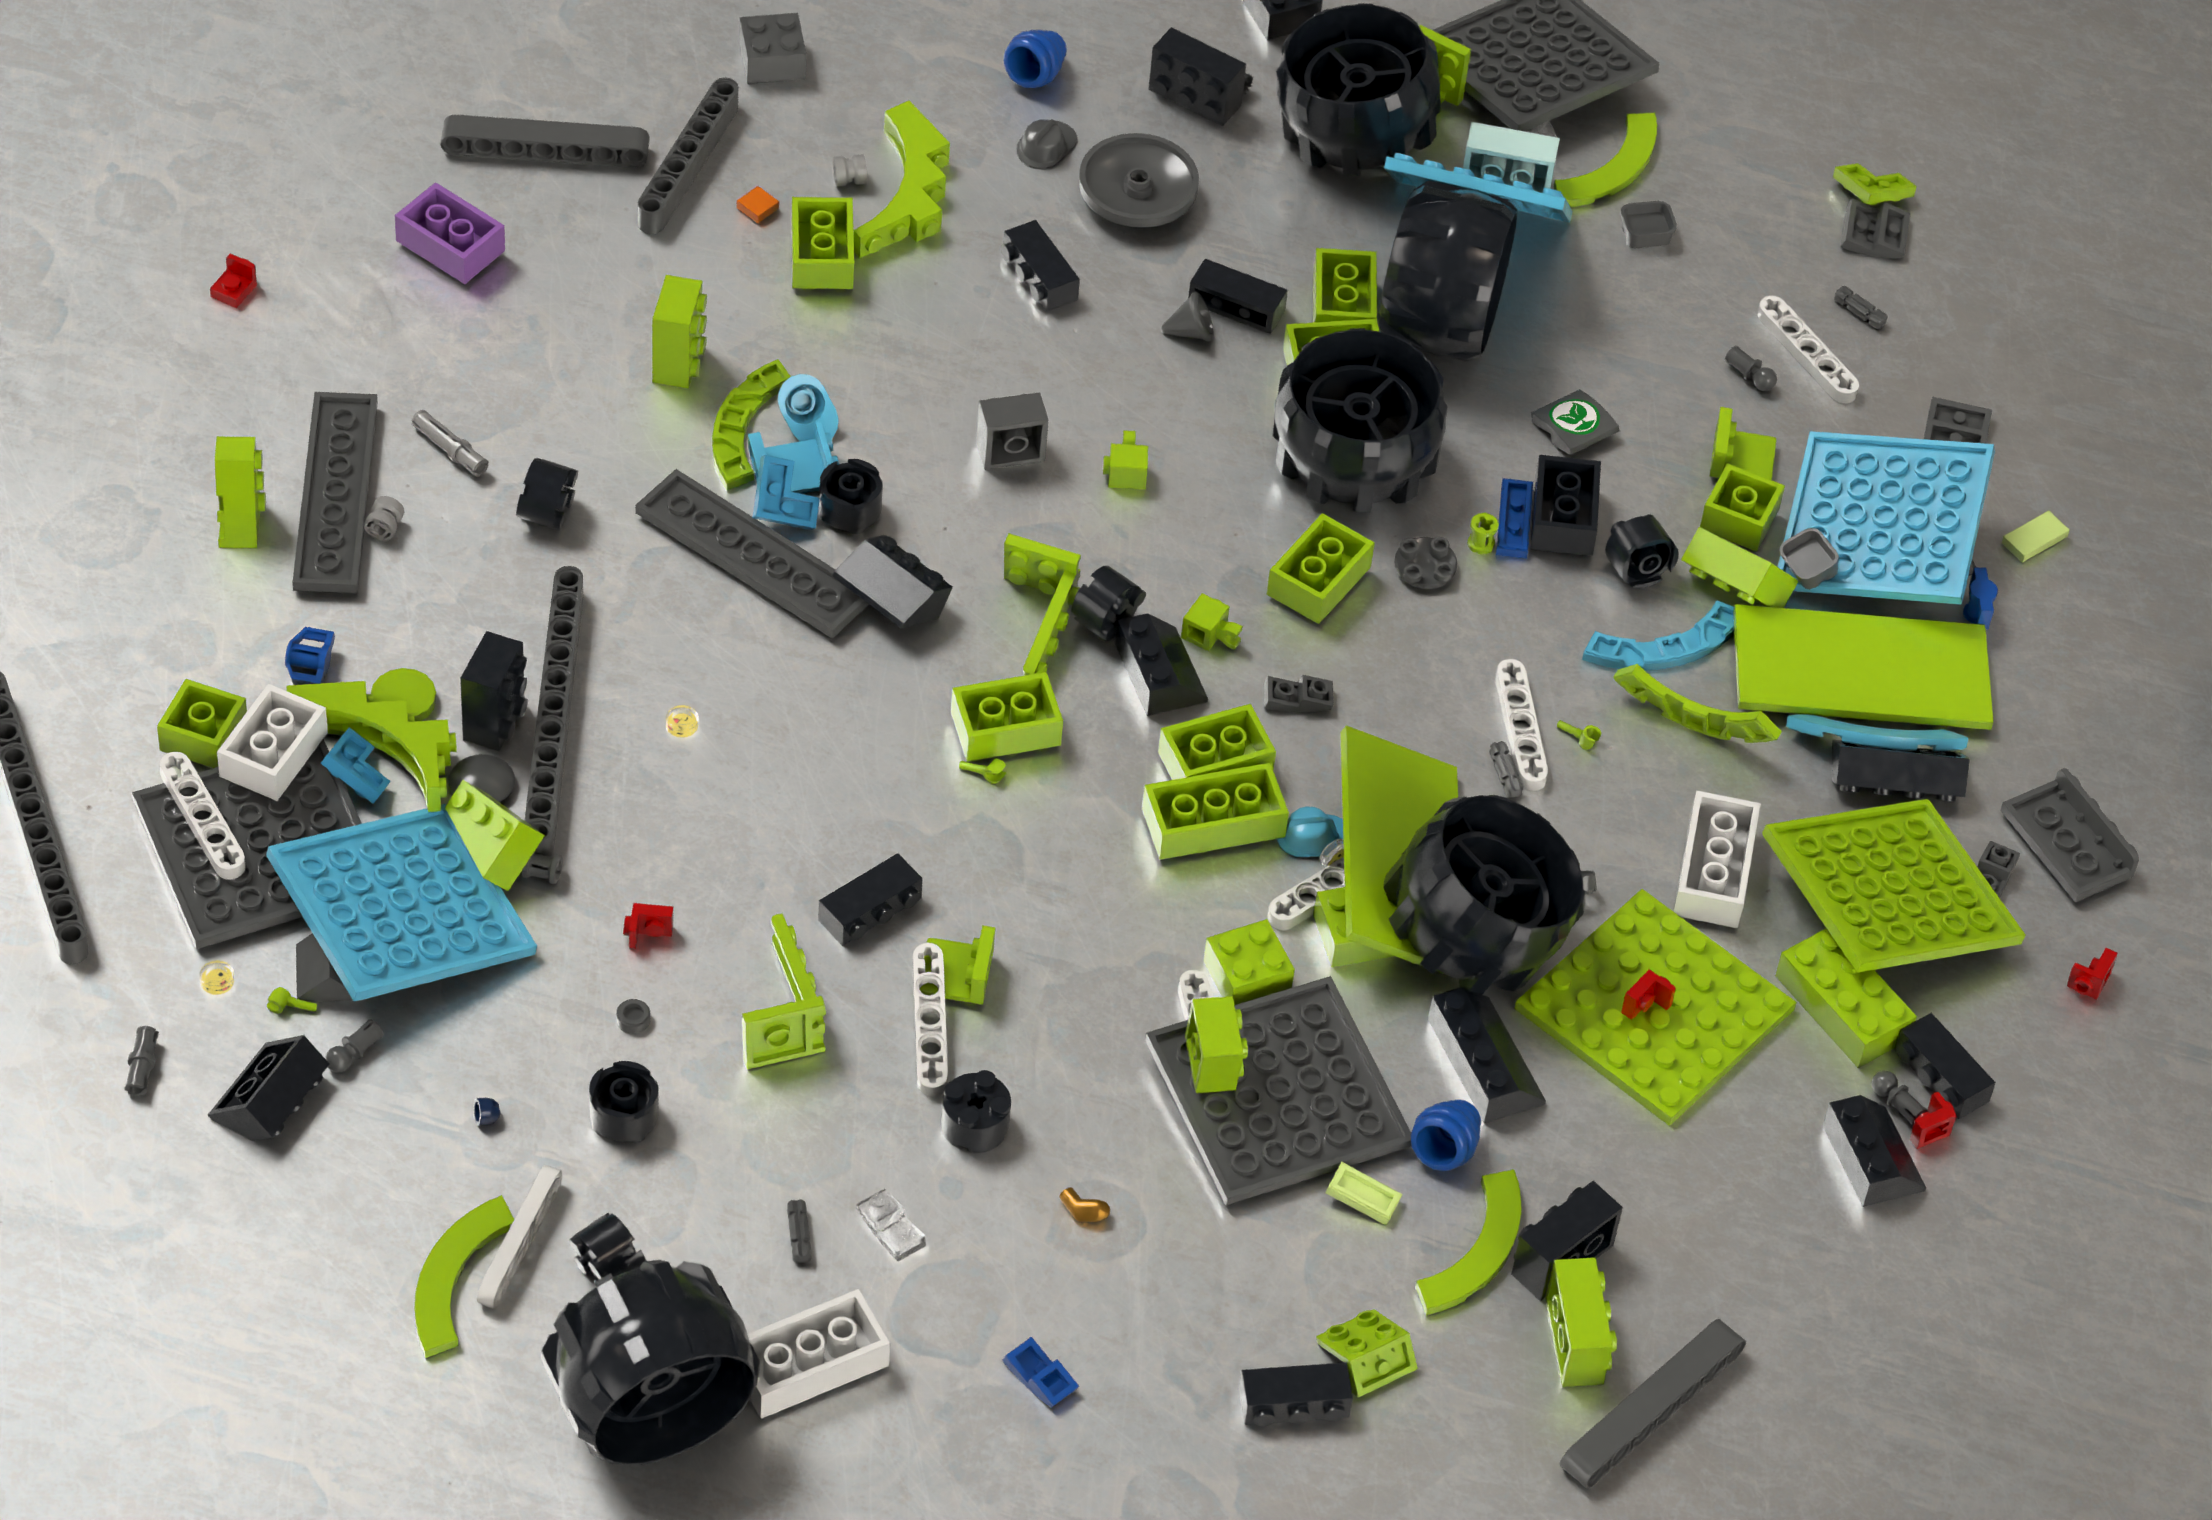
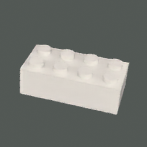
(1717, 859)
(816, 1352)

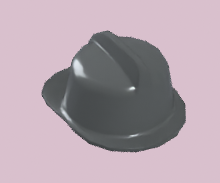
(1045, 143)

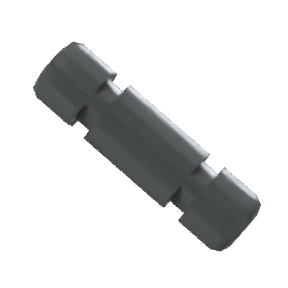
(1861, 307)
(1506, 769)
(799, 1231)

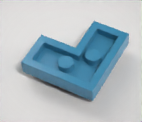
(776, 502)
(348, 763)

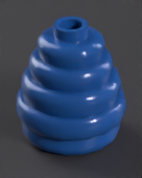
(1034, 57)
(1446, 1134)

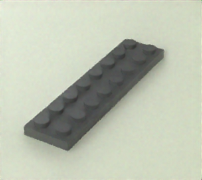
(335, 492)
(751, 552)

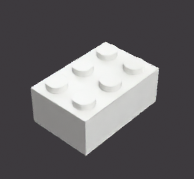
(272, 742)

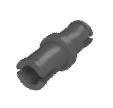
(141, 1060)

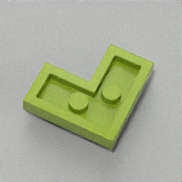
(1873, 188)

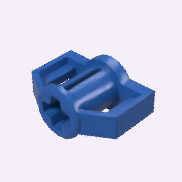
(1981, 597)
(309, 656)

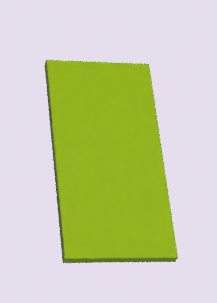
(1862, 667)
(1384, 803)

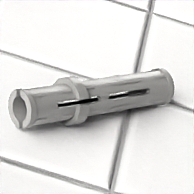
(458, 449)

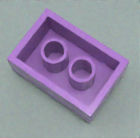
(450, 233)

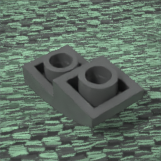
(1307, 695)
(1997, 865)

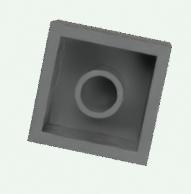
(772, 48)
(1012, 430)

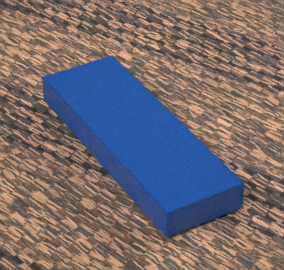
(1514, 518)

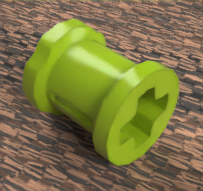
(1479, 535)

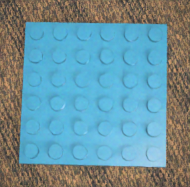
(1523, 197)
(1893, 512)
(399, 903)

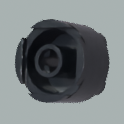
(547, 493)
(850, 495)
(1641, 551)
(1106, 602)
(623, 1101)
(975, 1111)
(606, 1248)

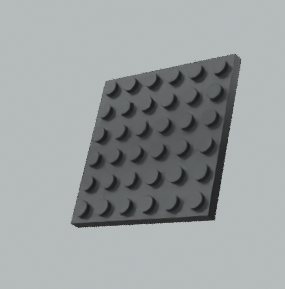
(1544, 58)
(227, 908)
(1303, 1096)

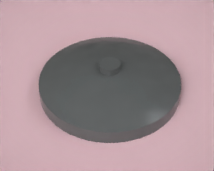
(1138, 180)

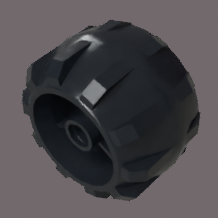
(1379, 74)
(1448, 269)
(1331, 414)
(1486, 892)
(651, 1362)

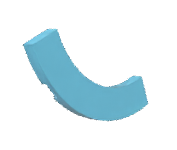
(1664, 651)
(1877, 737)

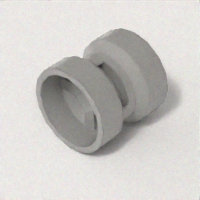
(848, 170)
(384, 518)

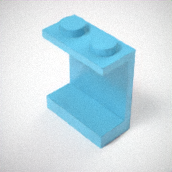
(809, 456)

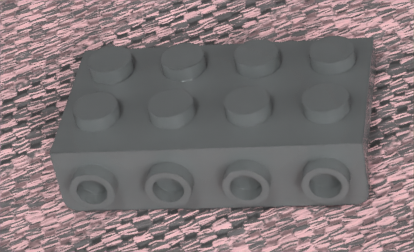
(2072, 836)

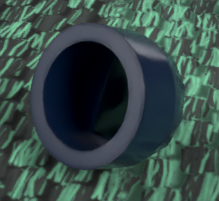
(486, 1111)

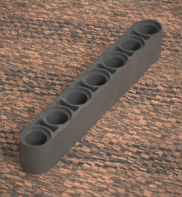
(545, 140)
(687, 155)
(1652, 1403)

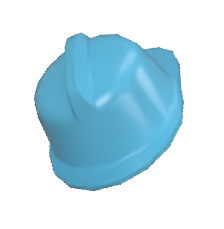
(803, 403)
(1310, 832)

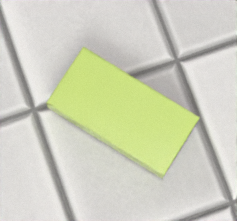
(2035, 536)
(1363, 1193)

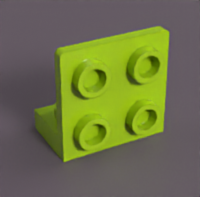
(1741, 449)
(964, 967)
(1373, 1348)

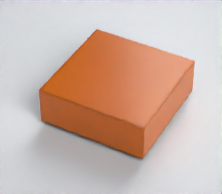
(757, 204)

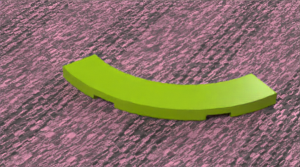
(1620, 170)
(734, 419)
(1717, 723)
(1488, 1253)
(444, 1268)

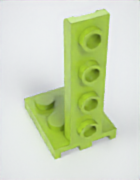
(1452, 66)
(1052, 572)
(789, 1028)

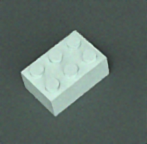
(1511, 155)

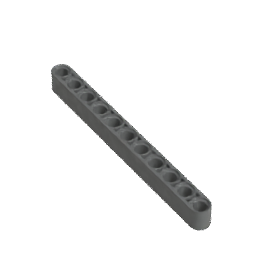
(554, 706)
(39, 836)

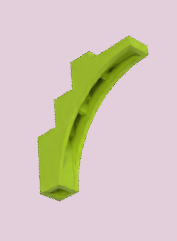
(914, 206)
(387, 725)

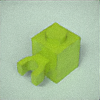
(1127, 463)
(1209, 622)

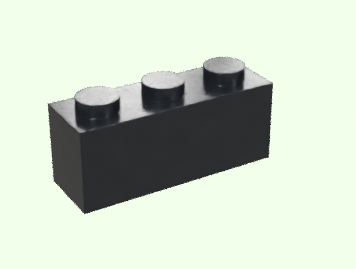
(1040, 265)
(1239, 295)
(870, 899)
(1944, 1065)
(1295, 1394)

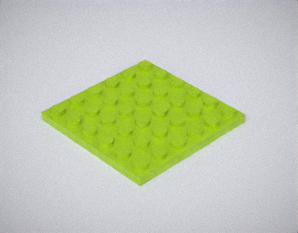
(1893, 885)
(1660, 1054)

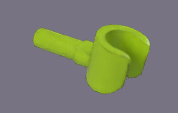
(1586, 737)
(992, 773)
(281, 997)

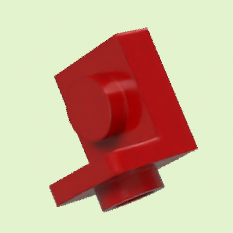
(235, 282)
(648, 920)
(2093, 979)
(1645, 991)
(1933, 1124)

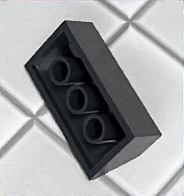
(1900, 770)
(1483, 1054)

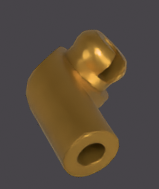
(1084, 1209)

